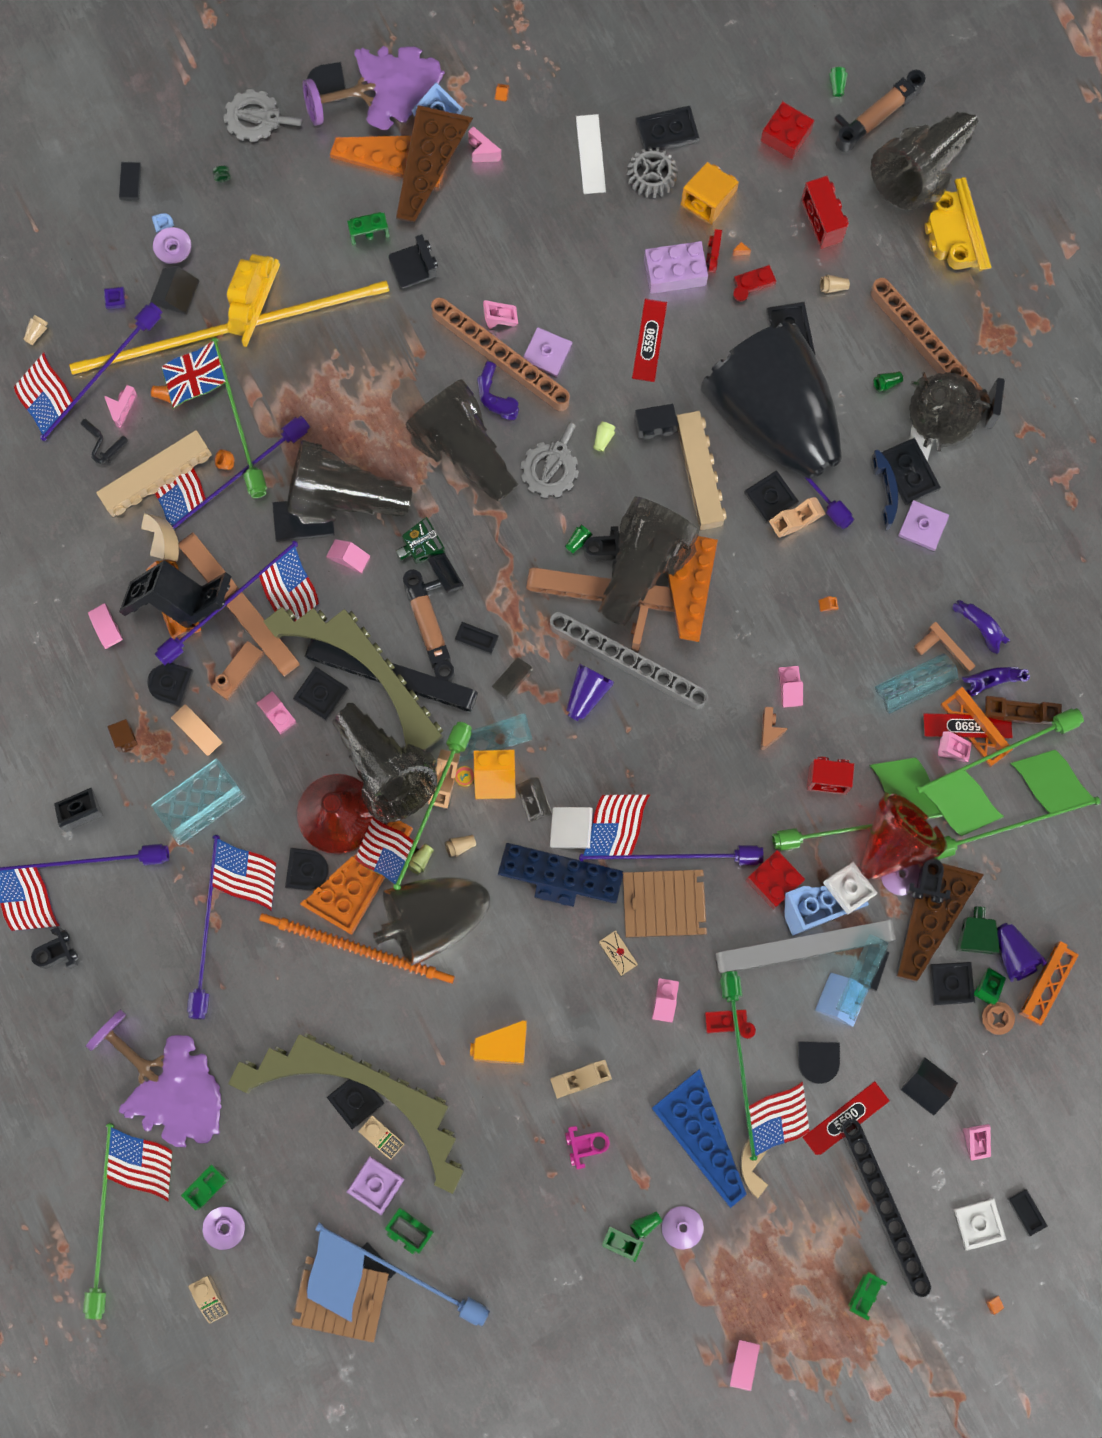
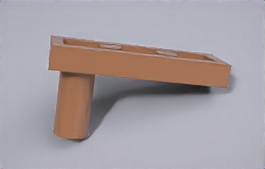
(938, 634)
(237, 670)

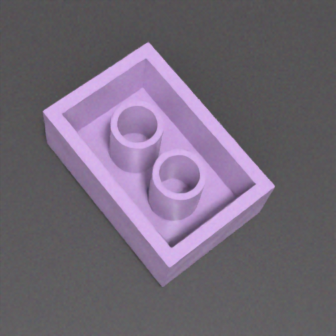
(675, 267)

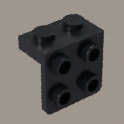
(414, 263)

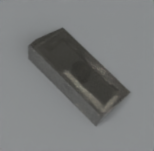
(512, 678)
(533, 799)

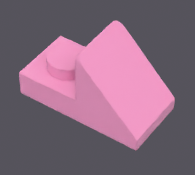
(485, 149)
(499, 313)
(120, 408)
(790, 686)
(276, 712)
(954, 747)
(665, 1000)

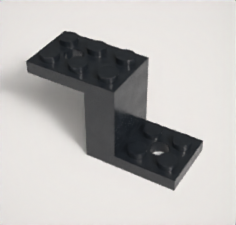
(175, 594)

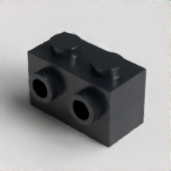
(656, 421)

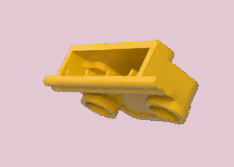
(956, 230)
(248, 293)

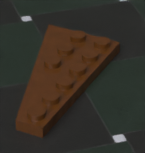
(430, 150)
(933, 920)

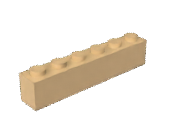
(700, 471)
(154, 473)

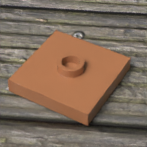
(638, 628)

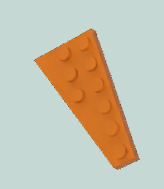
(378, 153)
(691, 589)
(348, 891)

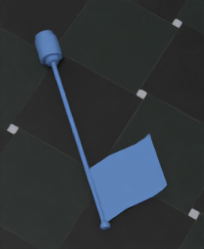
(339, 1273)

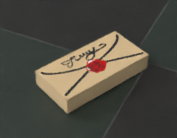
(618, 953)

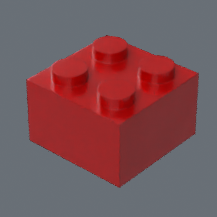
(787, 130)
(830, 775)
(775, 879)

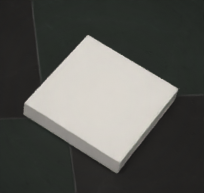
(571, 827)
(850, 888)
(979, 1224)

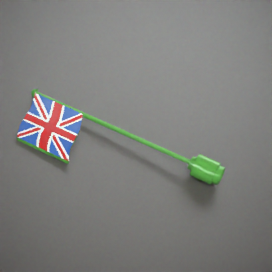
(198, 375)

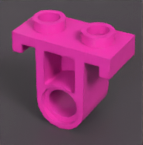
(583, 1146)

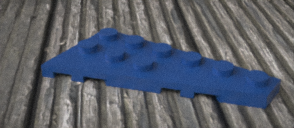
(696, 1127)

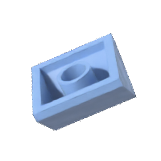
(439, 99)
(830, 997)

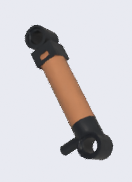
(900, 95)
(428, 624)

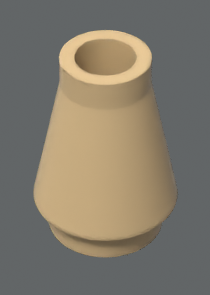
(833, 284)
(35, 329)
(459, 845)

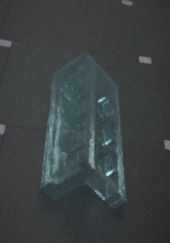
(920, 685)
(497, 728)
(862, 976)

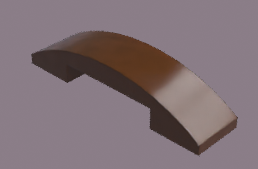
(1021, 712)

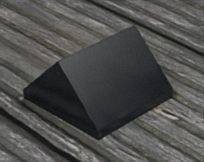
(175, 290)
(77, 810)
(929, 1086)

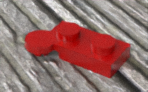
(714, 242)
(752, 282)
(723, 1022)

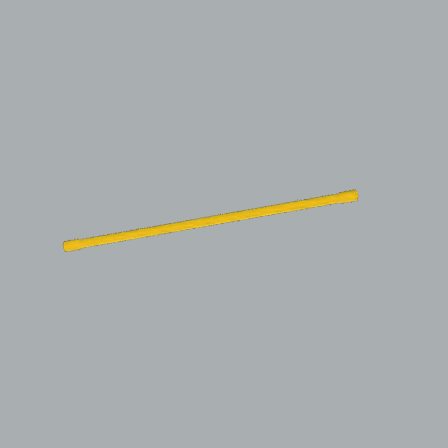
(372, 289)

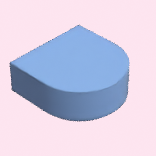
(162, 221)

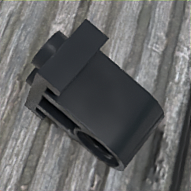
(607, 547)
(928, 884)
(57, 950)

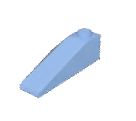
(811, 907)

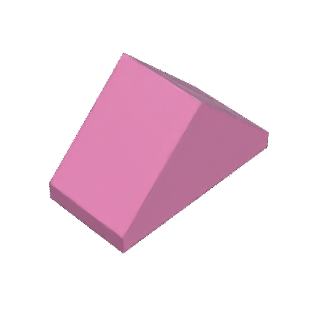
(348, 555)
(978, 1141)

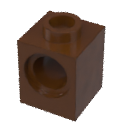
(122, 736)

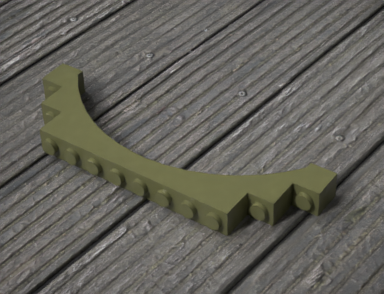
(346, 634)
(314, 1058)

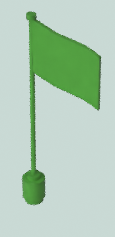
(895, 777)
(1051, 784)
(962, 798)

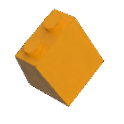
(709, 192)
(494, 774)
(501, 1046)

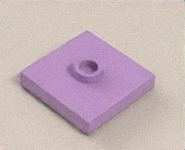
(547, 351)
(923, 525)
(375, 1185)

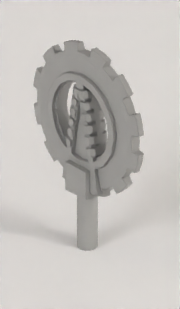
(266, 117)
(556, 455)

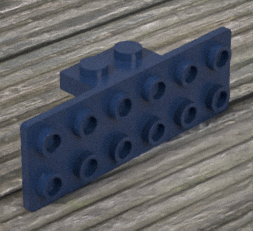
(560, 877)

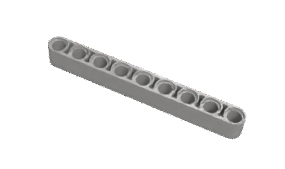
(634, 668)
(803, 947)

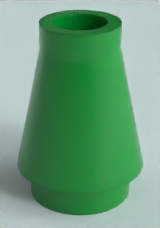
(838, 80)
(887, 380)
(578, 538)
(645, 1225)

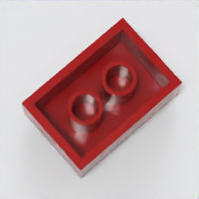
(824, 212)

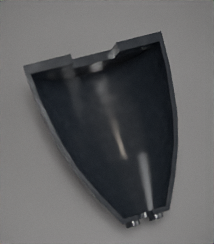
(778, 399)

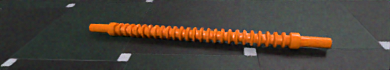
(284, 924)

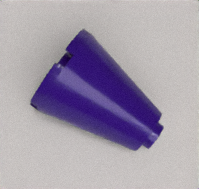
(586, 692)
(1018, 953)

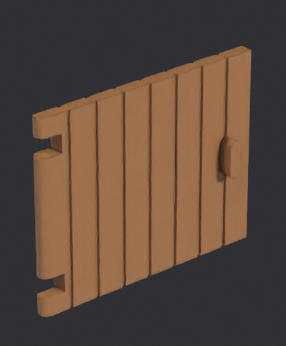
(664, 903)
(365, 1308)

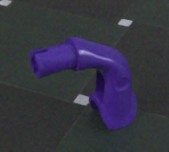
(506, 407)
(986, 624)
(993, 677)

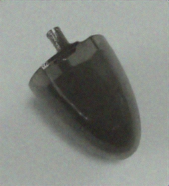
(432, 915)

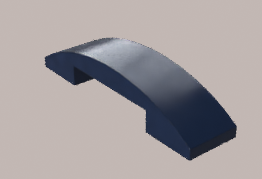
(882, 466)

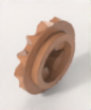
(1007, 1017)

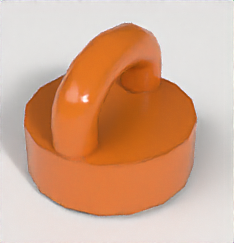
(224, 459)

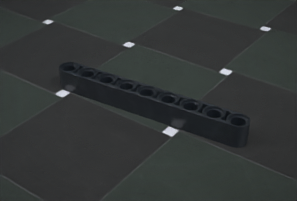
(421, 683)
(892, 1215)

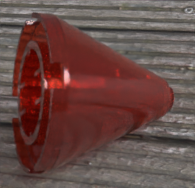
(334, 814)
(899, 838)

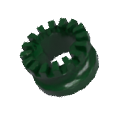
(221, 173)

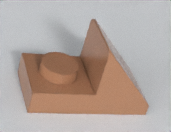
(769, 733)

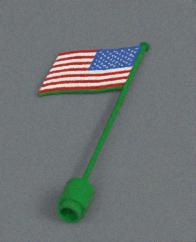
(777, 1116)

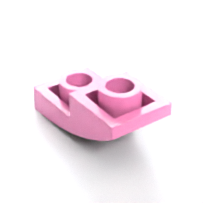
(105, 626)
(745, 1365)

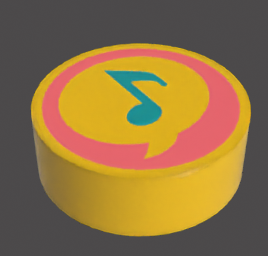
(464, 776)

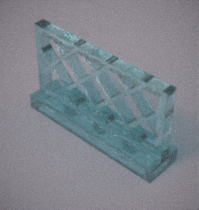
(204, 816)

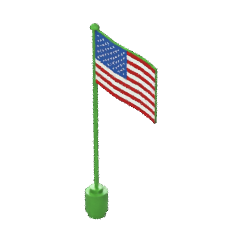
(389, 849)
(137, 1166)

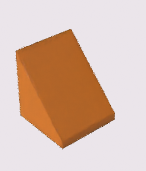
(501, 92)
(741, 249)
(828, 603)
(995, 1305)

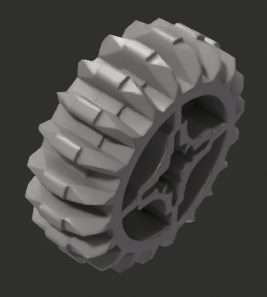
(651, 180)

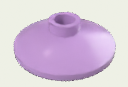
(168, 238)
(897, 884)
(671, 1224)
(212, 1228)

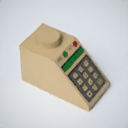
(381, 1137)
(208, 1299)

